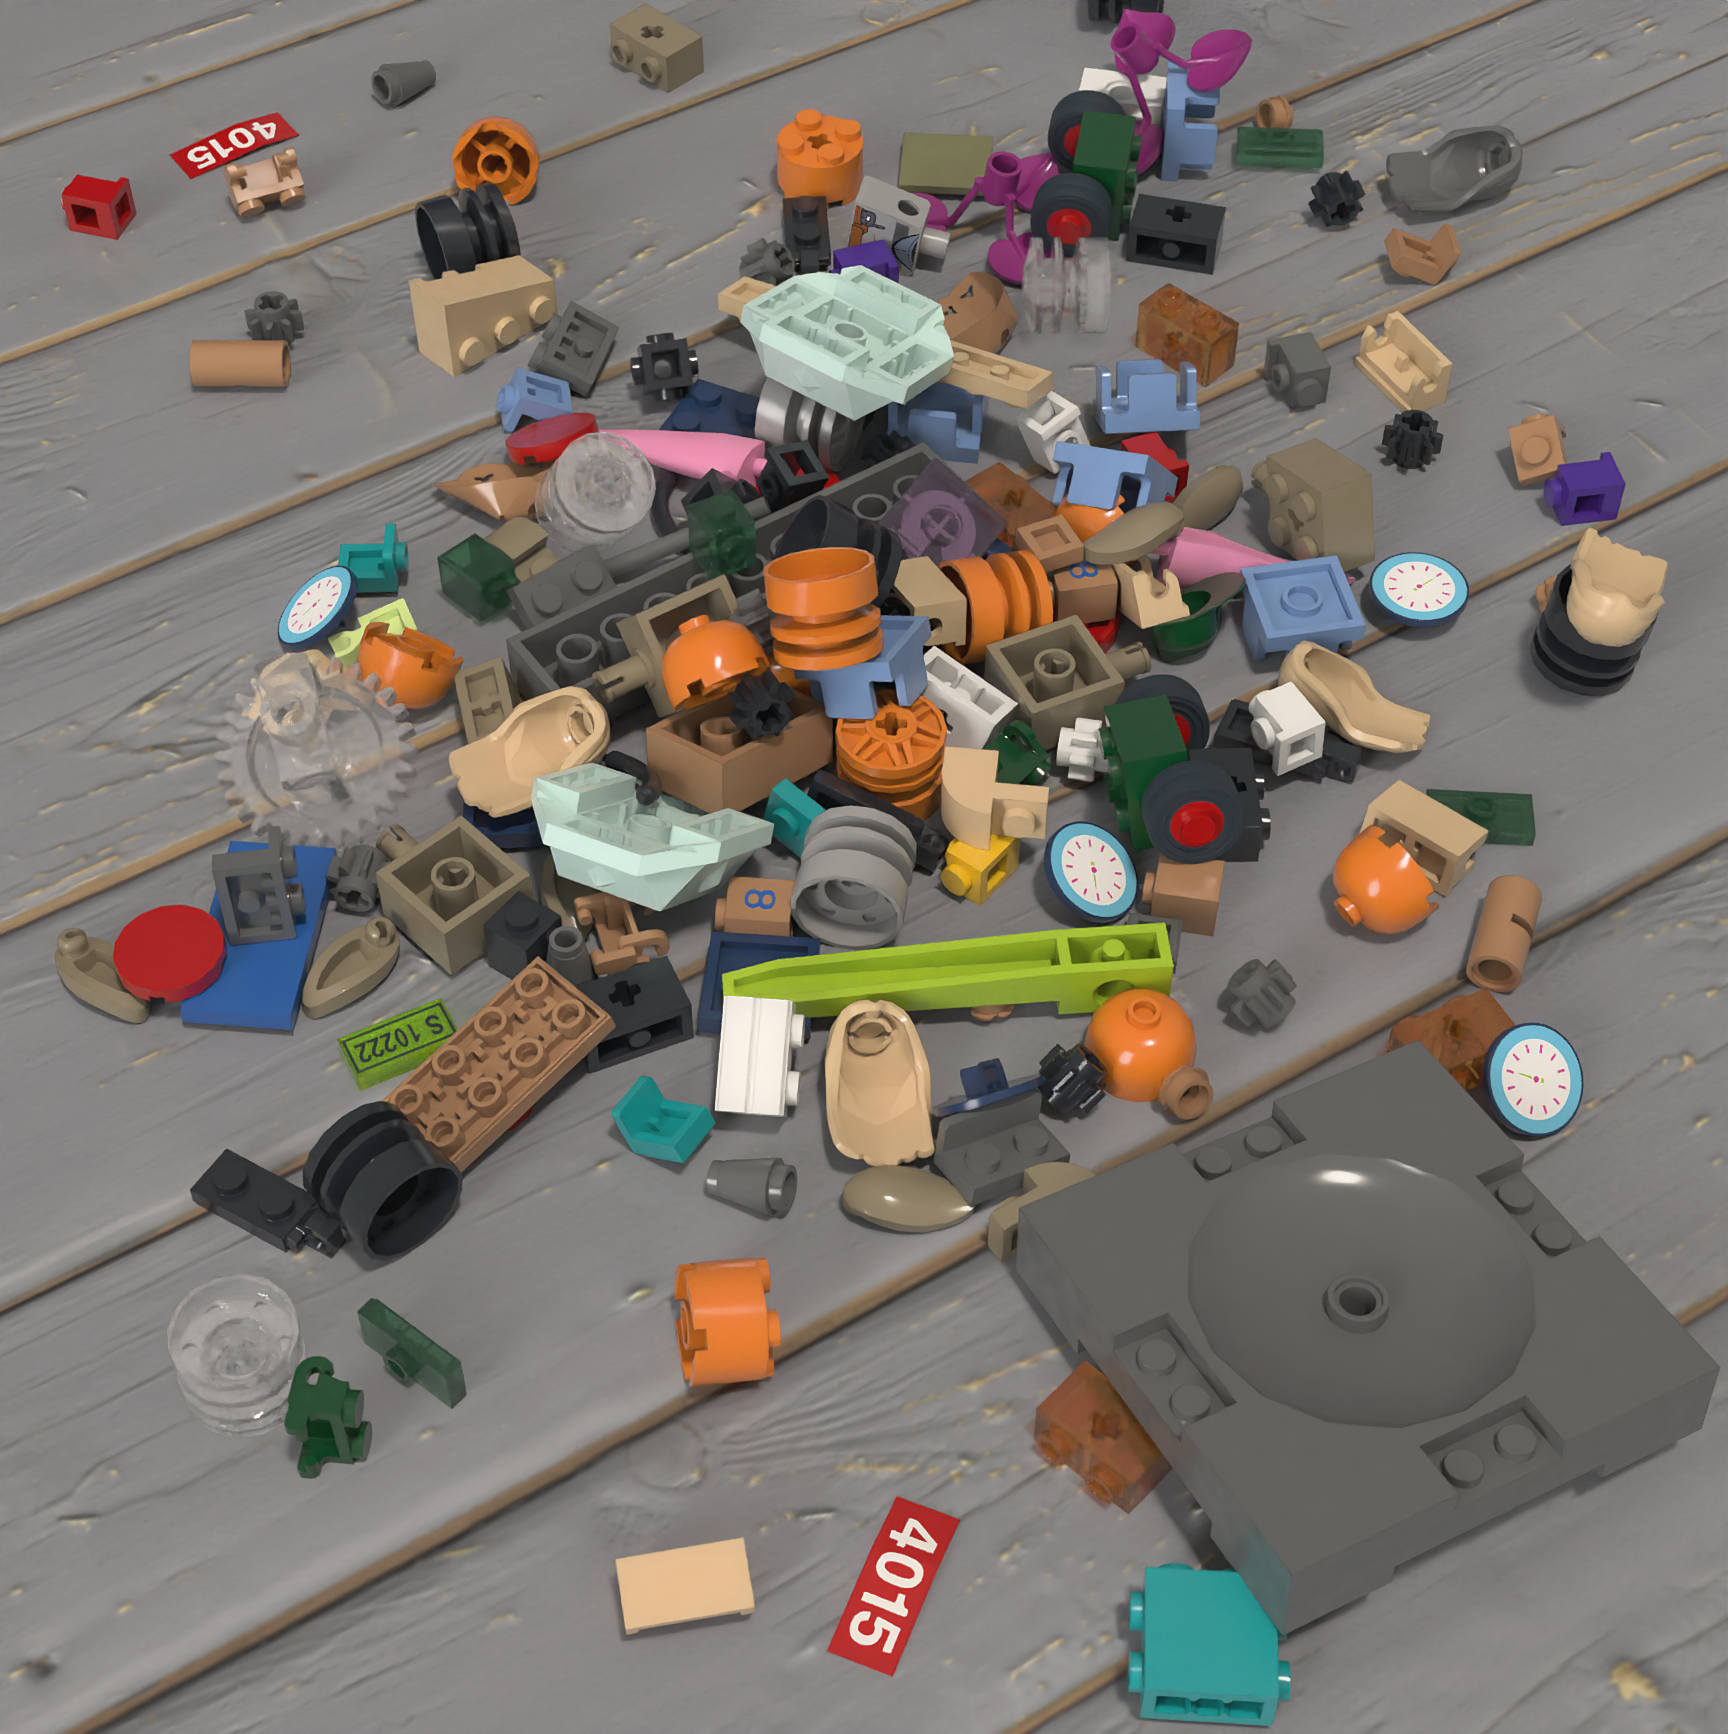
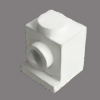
(1063, 427)
(1287, 727)

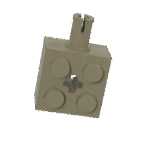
(1318, 503)
(652, 631)
(1060, 675)
(447, 889)

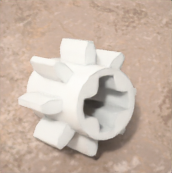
(1081, 750)

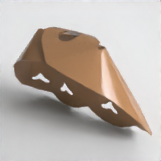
(981, 319)
(505, 494)

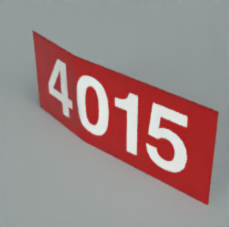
(232, 143)
(893, 1586)

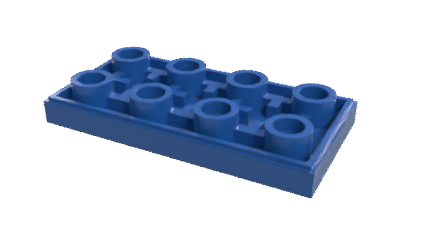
(266, 979)

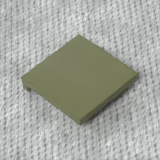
(943, 162)

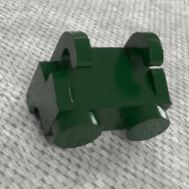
(1020, 755)
(326, 1418)

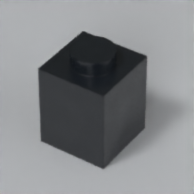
(519, 934)

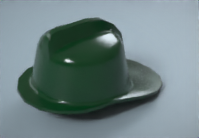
(1200, 628)

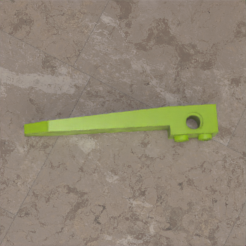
(1061, 965)

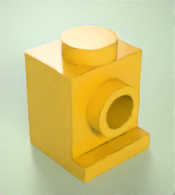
(977, 871)

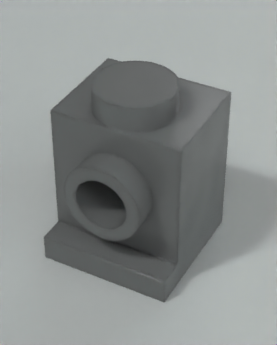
(1298, 369)

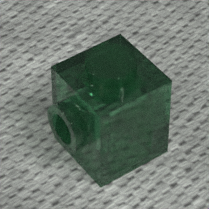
(721, 534)
(477, 577)

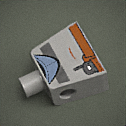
(900, 220)

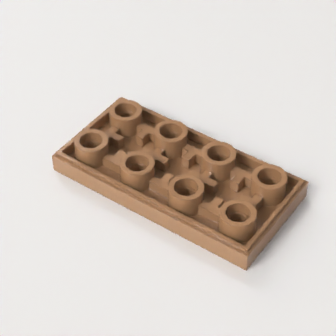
(501, 1062)

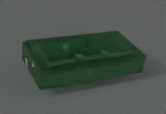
(1279, 147)
(1505, 815)
(412, 1353)

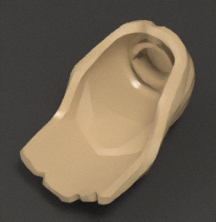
(1613, 591)
(1349, 701)
(534, 740)
(878, 1085)

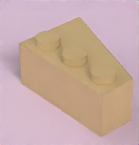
(480, 311)

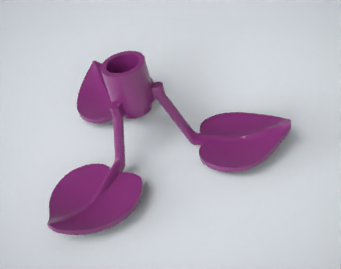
(1149, 35)
(1004, 183)

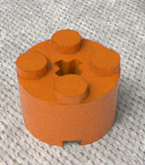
(820, 157)
(725, 1321)

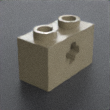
(656, 47)

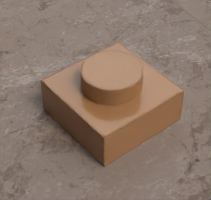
(1051, 542)

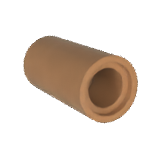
(240, 363)
(1504, 933)

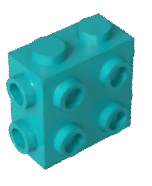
(1204, 1649)

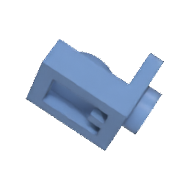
(532, 396)

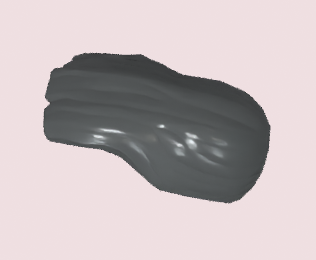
(1456, 169)

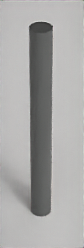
(669, 544)

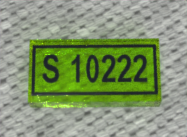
(396, 1043)

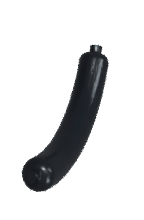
(660, 507)
(646, 778)

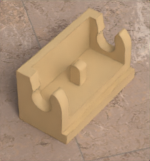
(1404, 365)
(931, 594)
(1147, 599)
(1429, 832)
(684, 1584)

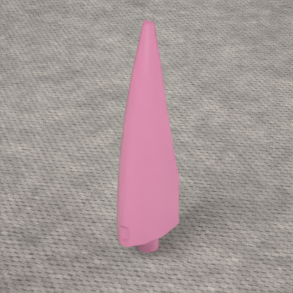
(698, 452)
(1204, 554)

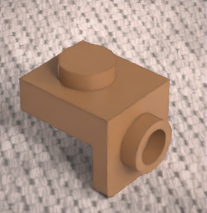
(1423, 258)
(1538, 448)

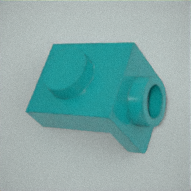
(377, 564)
(791, 814)
(660, 1125)

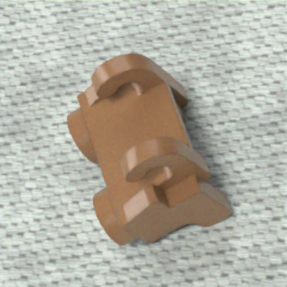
(265, 182)
(617, 932)

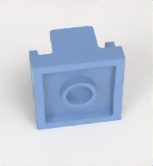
(1186, 143)
(1146, 398)
(943, 419)
(1099, 475)
(1299, 604)
(850, 689)

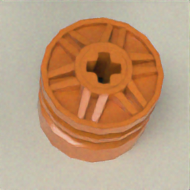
(1003, 599)
(824, 608)
(895, 753)

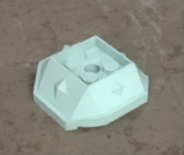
(849, 339)
(638, 851)

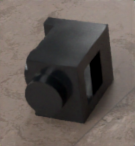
(779, 479)

